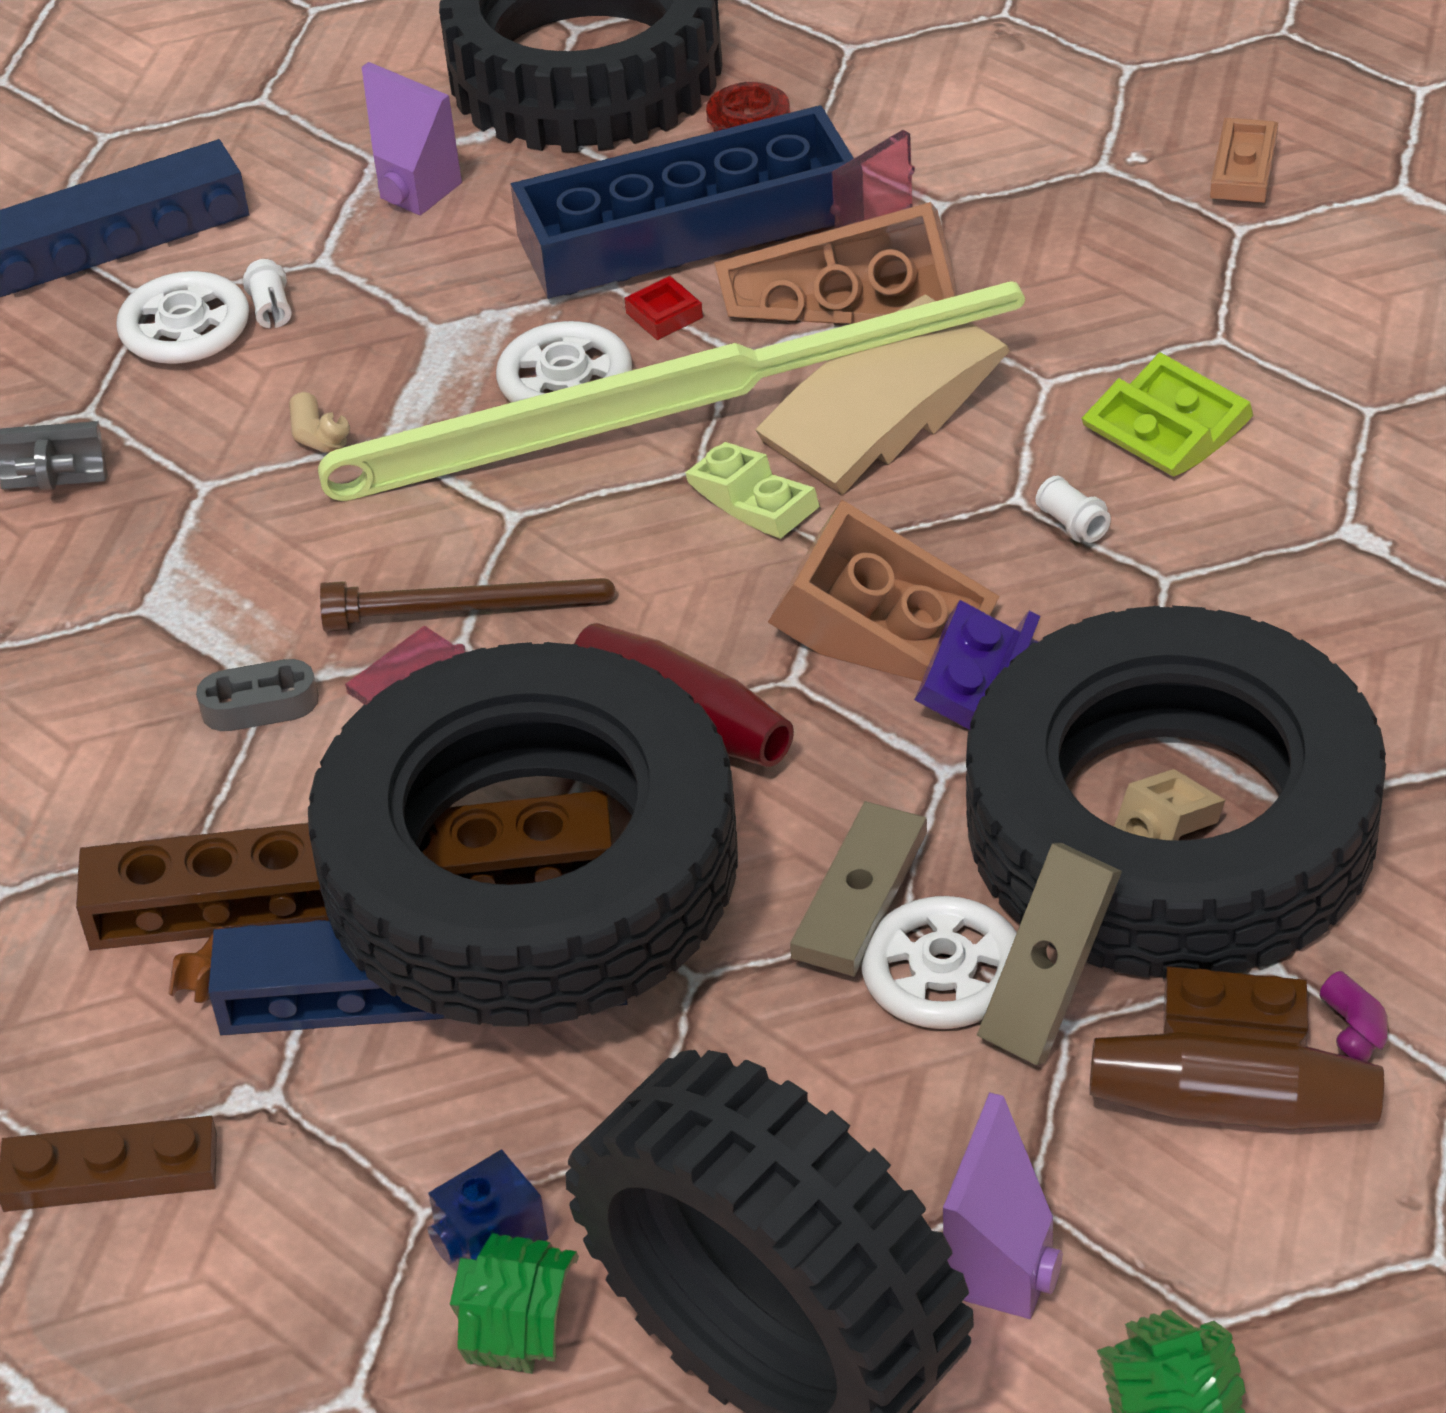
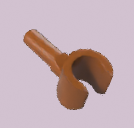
(192, 972)

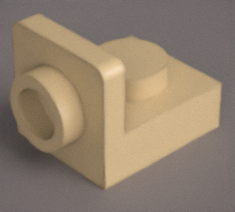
(1167, 807)

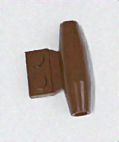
(1236, 1057)

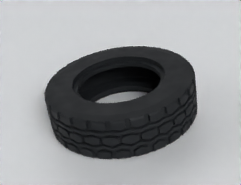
(1202, 678)
(547, 944)

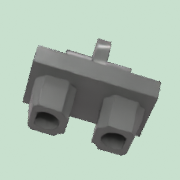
(51, 455)

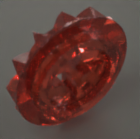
(727, 105)

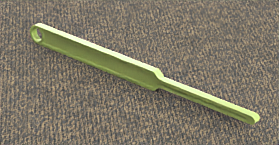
(631, 397)

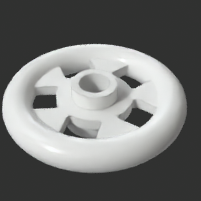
(182, 315)
(562, 359)
(945, 915)

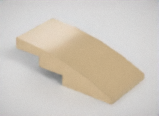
(879, 400)

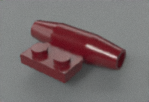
(744, 720)

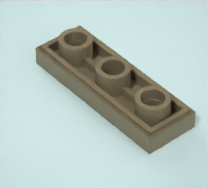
(858, 888)
(1031, 989)

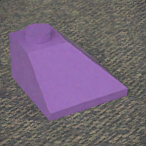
(410, 139)
(1000, 1219)

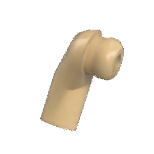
(311, 431)

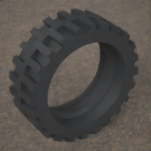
(580, 93)
(767, 1244)

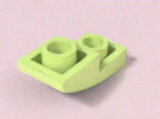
(746, 489)

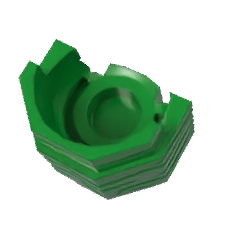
(510, 1302)
(1173, 1368)

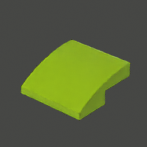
(1169, 415)

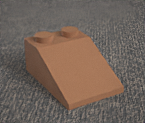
(873, 596)

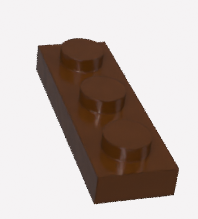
(108, 1163)

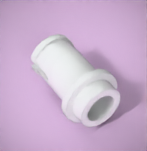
(266, 285)
(1082, 515)

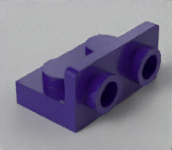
(969, 659)

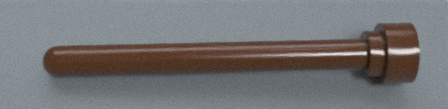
(347, 605)

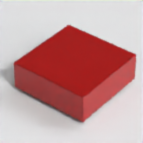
(663, 307)

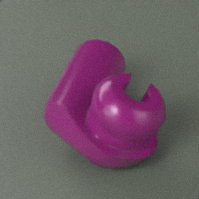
(1361, 1010)

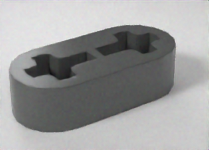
(257, 695)

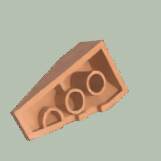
(843, 271)

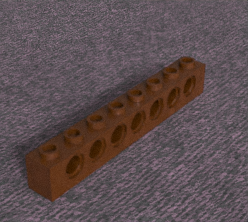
(269, 874)

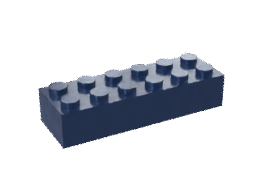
(679, 201)

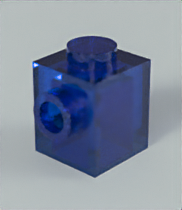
(483, 1202)

